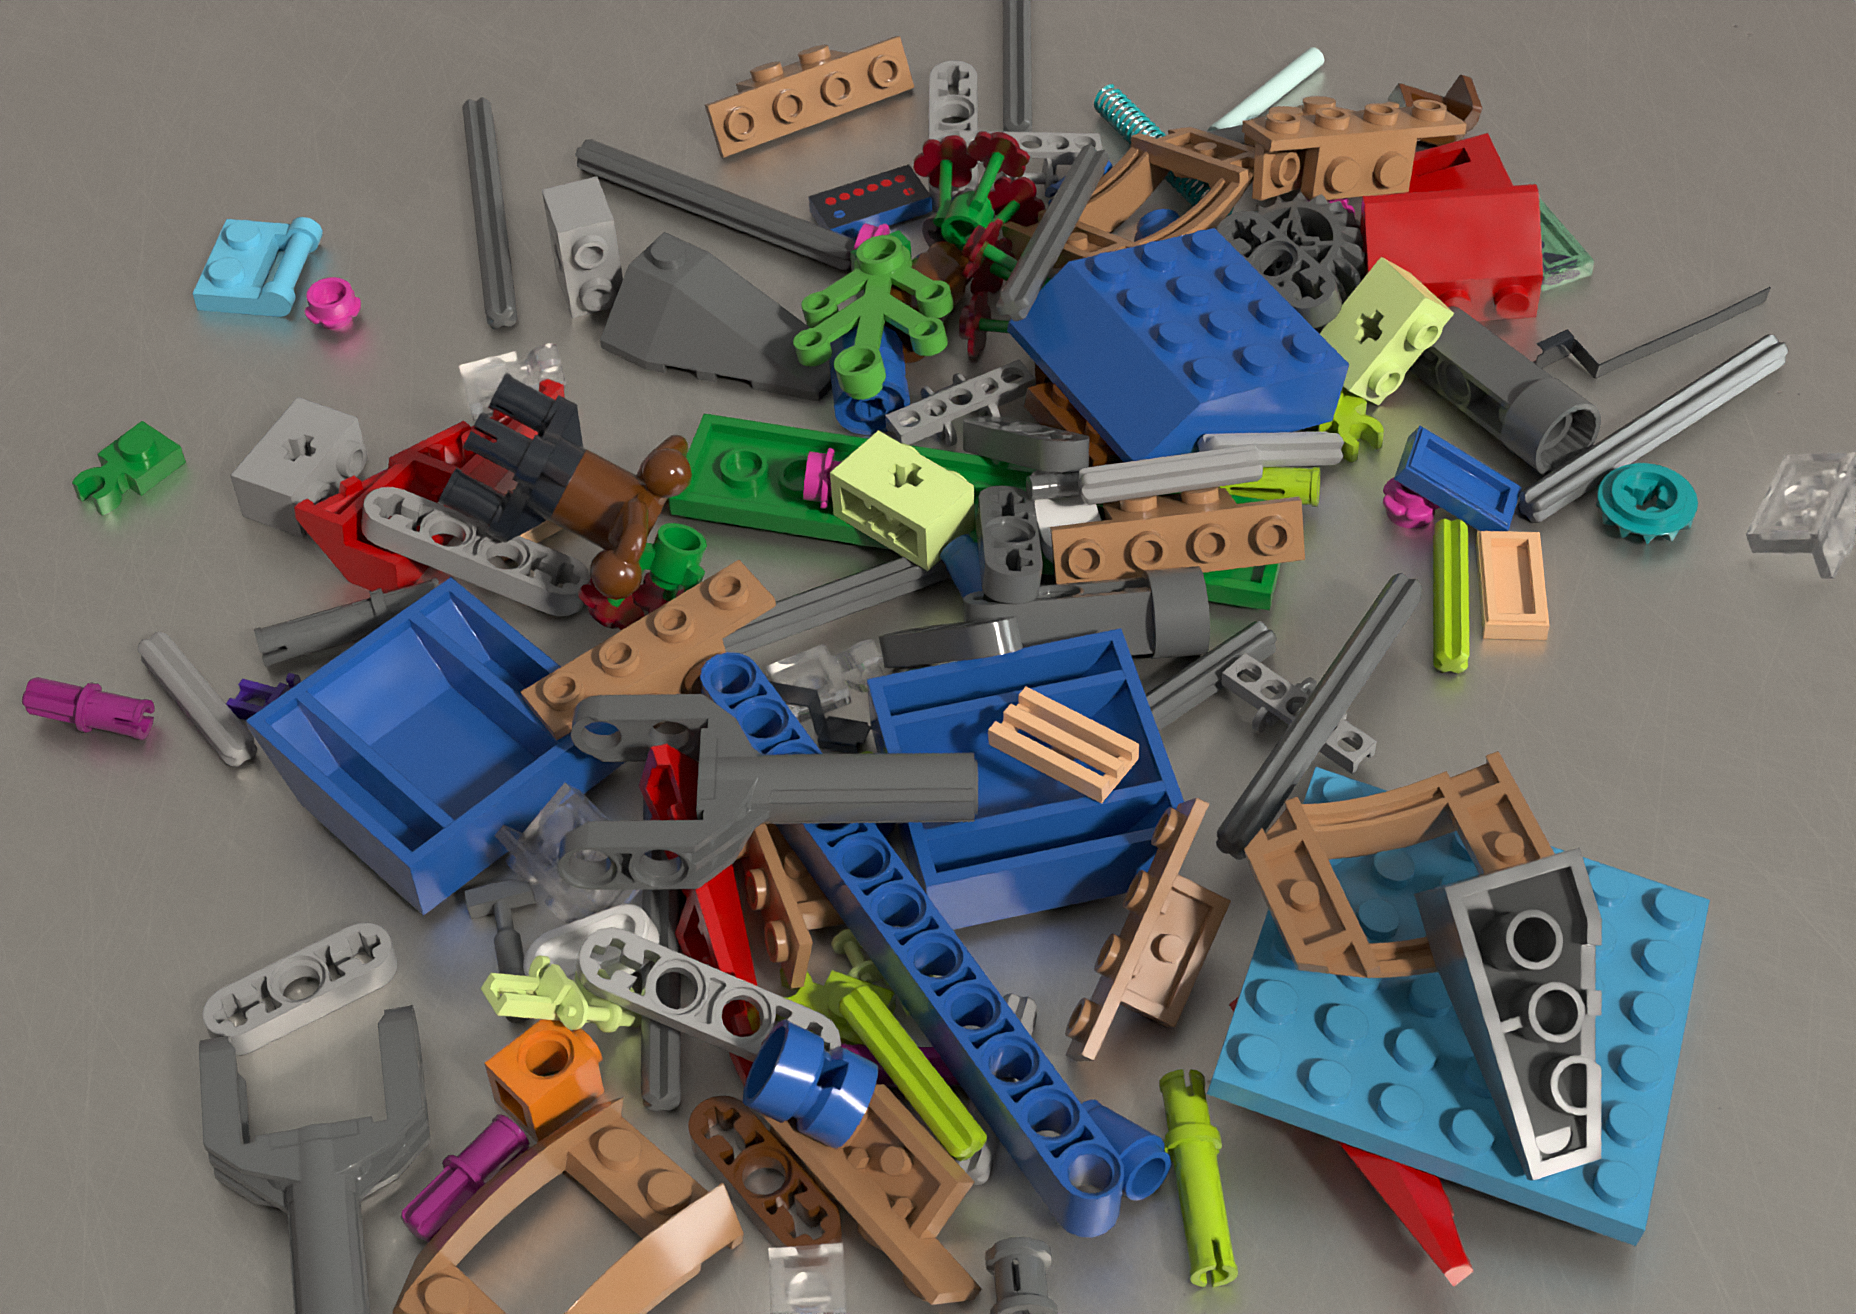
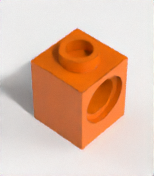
(546, 1102)

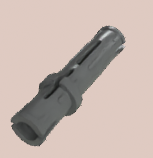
(336, 624)

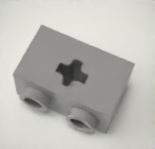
(583, 245)
(297, 460)

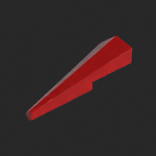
(419, 470)
(712, 917)

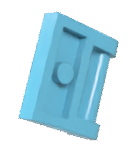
(242, 263)

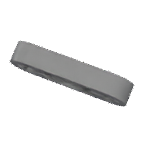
(312, 961)

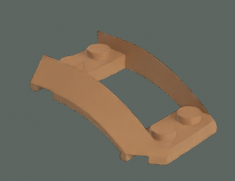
(1123, 189)
(1307, 898)
(630, 1176)

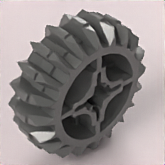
(1324, 233)

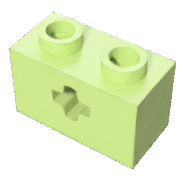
(1385, 329)
(902, 499)

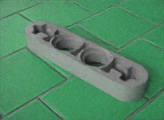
(945, 106)
(471, 557)
(712, 992)

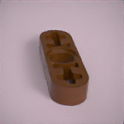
(761, 1150)

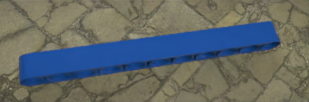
(872, 895)

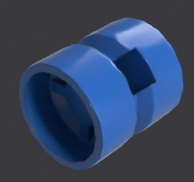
(869, 414)
(805, 1082)

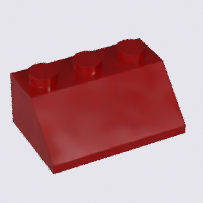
(1463, 245)

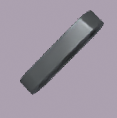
(1276, 247)
(1026, 444)
(1008, 545)
(951, 642)

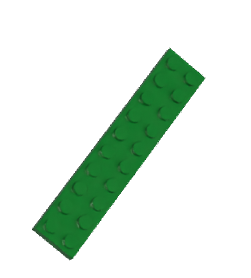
(756, 478)

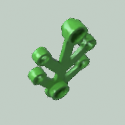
(877, 266)

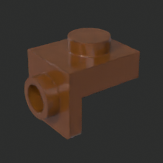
(1460, 101)

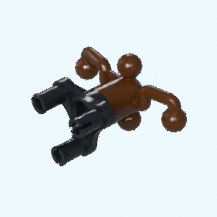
(568, 484)

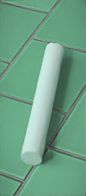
(1272, 90)

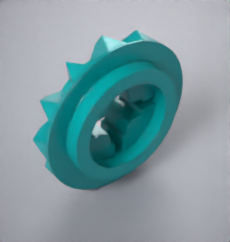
(1637, 484)

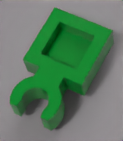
(131, 462)

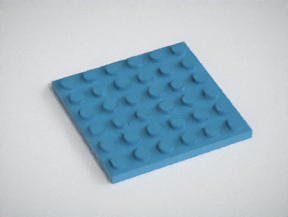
(1395, 1071)

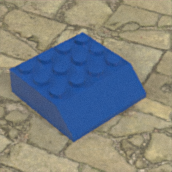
(1179, 347)
(425, 744)
(1032, 836)

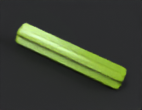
(1450, 596)
(912, 1073)

